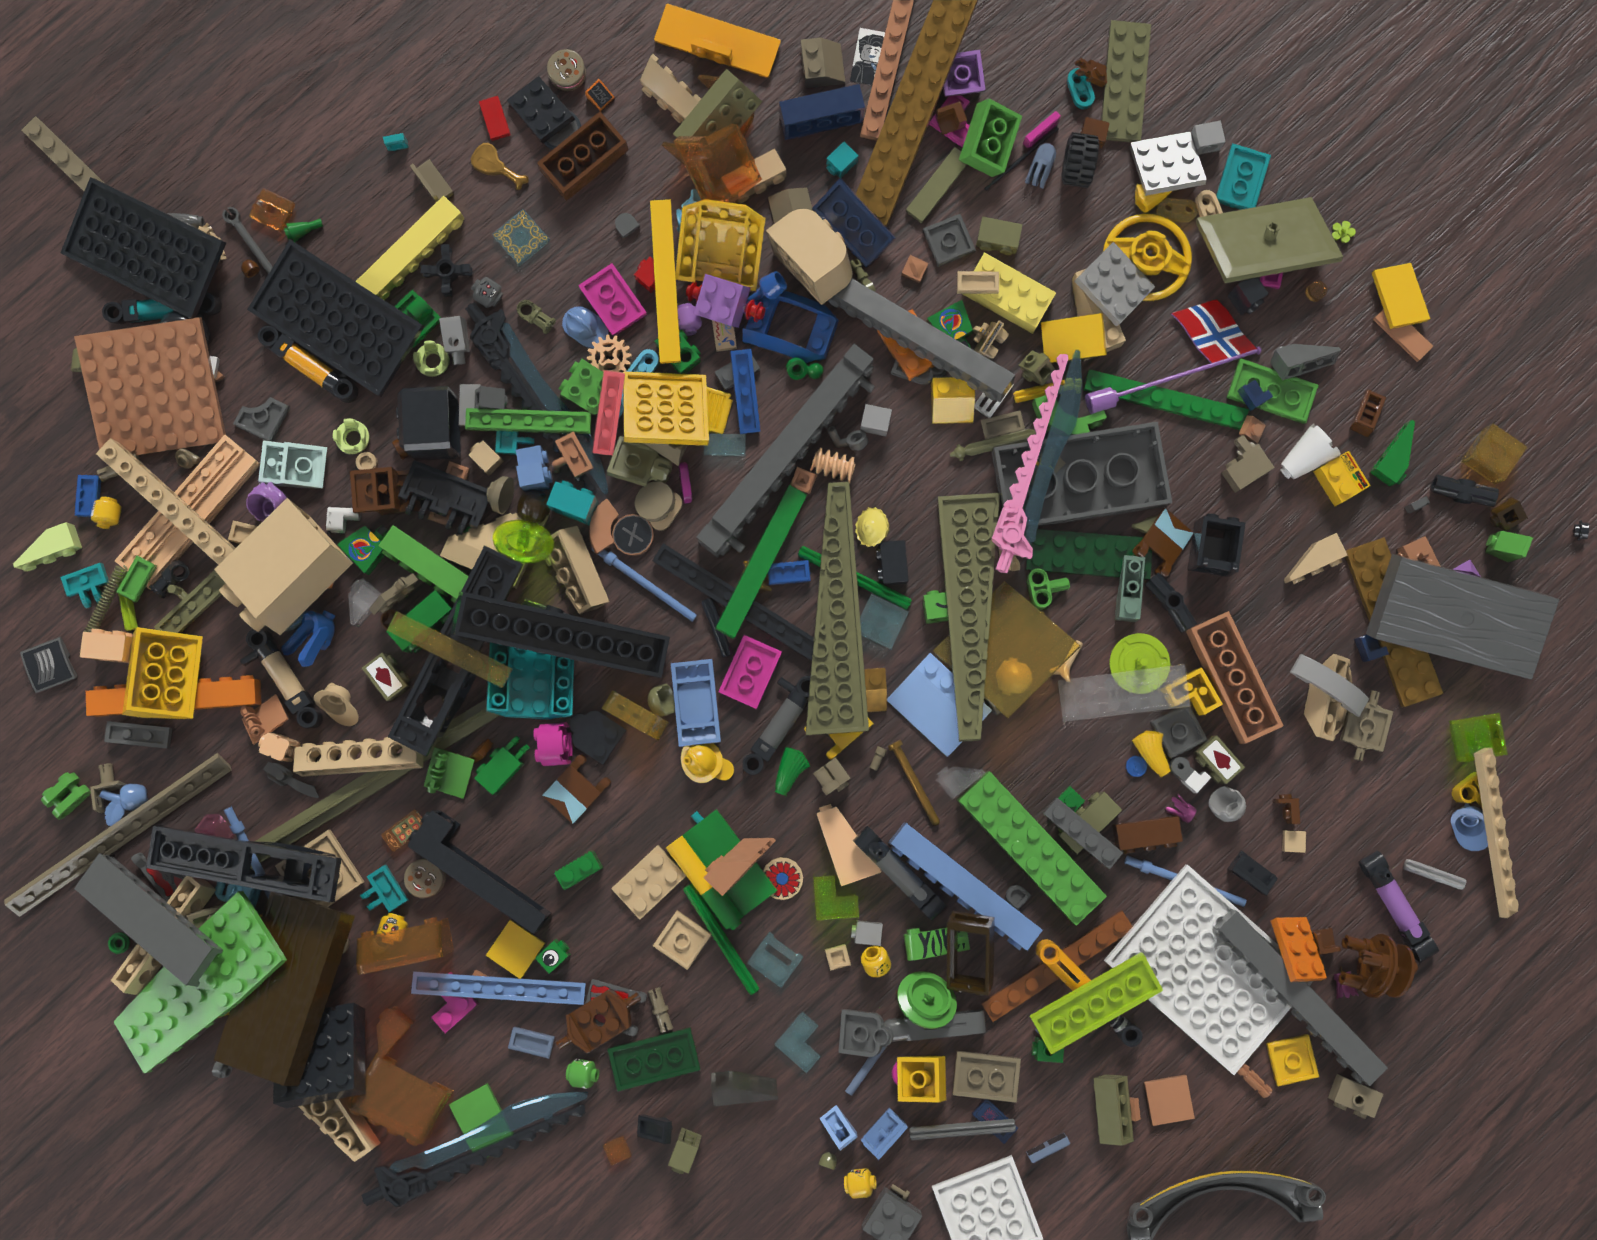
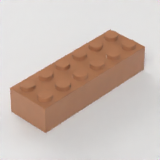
(1234, 678)

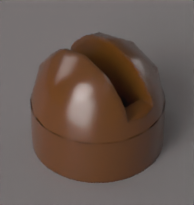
(250, 268)

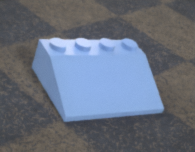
(929, 703)

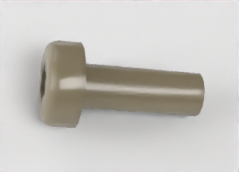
(900, 1191)

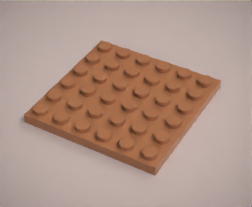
(151, 386)

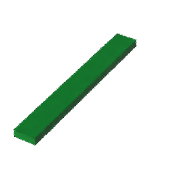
(761, 562)

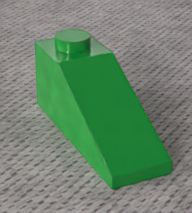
(1396, 457)

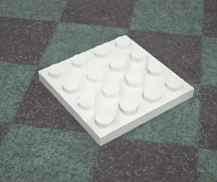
(987, 1204)

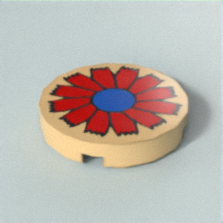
(785, 876)

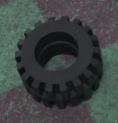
(1080, 160)

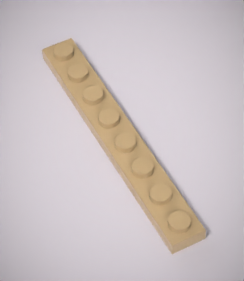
(1495, 831)

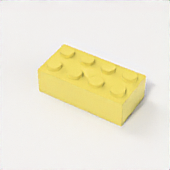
(1019, 297)

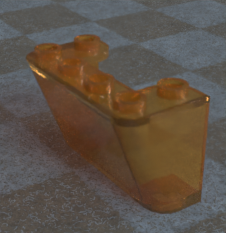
(400, 1101)

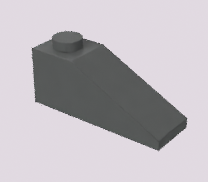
(1301, 359)

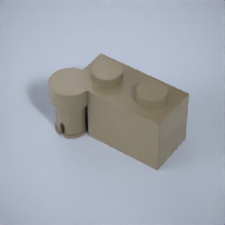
(832, 777)

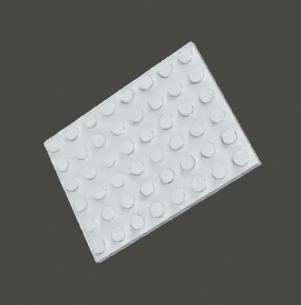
(1202, 980)

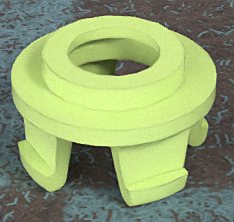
(428, 348)
(340, 434)

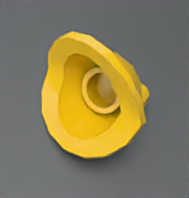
(701, 762)

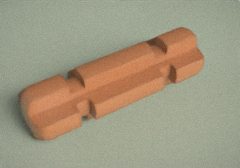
(1255, 1081)

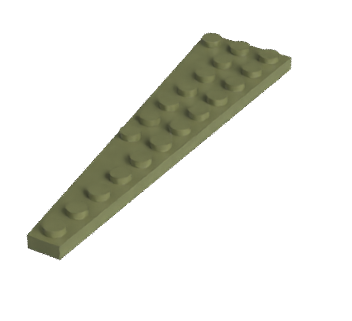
(968, 566)
(837, 669)

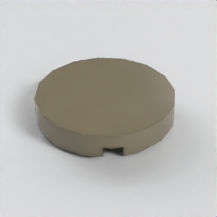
(655, 501)

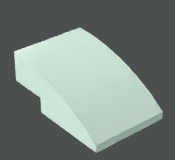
(292, 465)

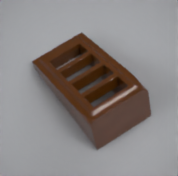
(1361, 424)

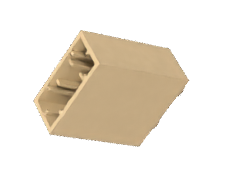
(281, 568)

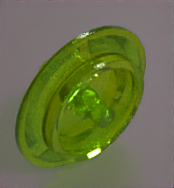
(523, 541)

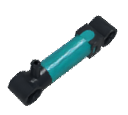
(143, 310)

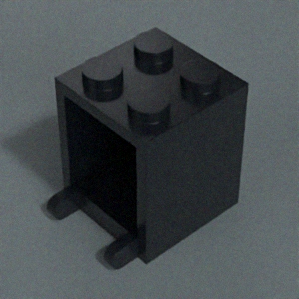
(1216, 554)

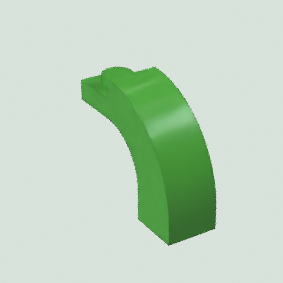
(1093, 421)

